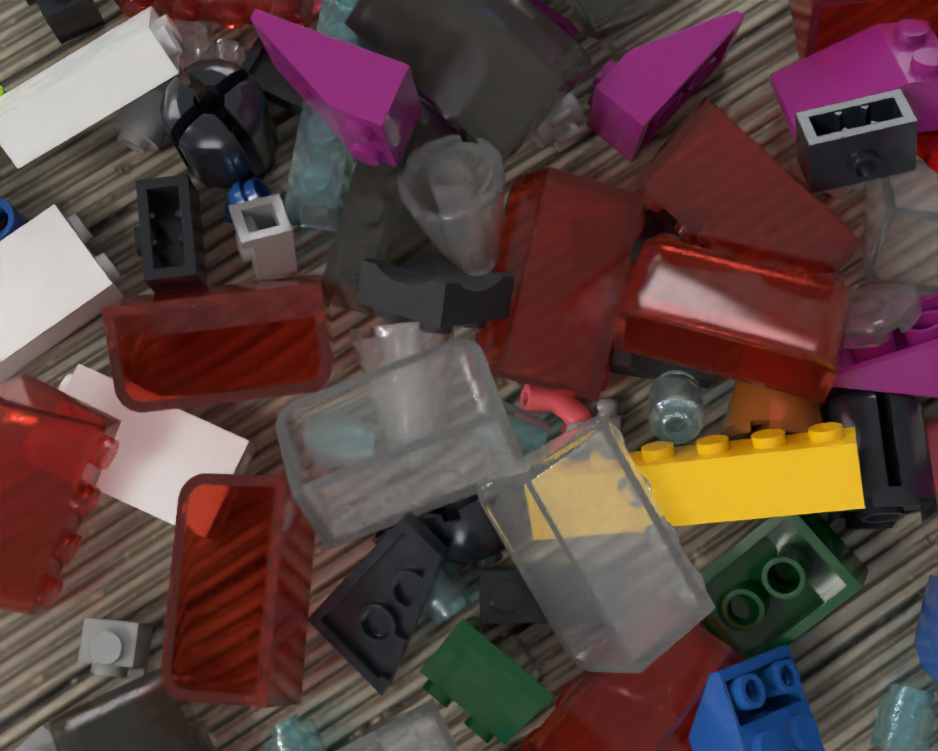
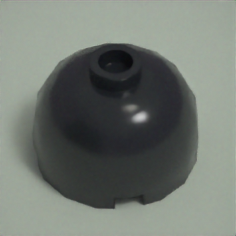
(466, 532)

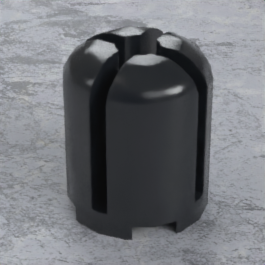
(203, 129)
(891, 457)

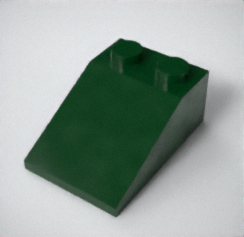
(778, 582)
(484, 684)

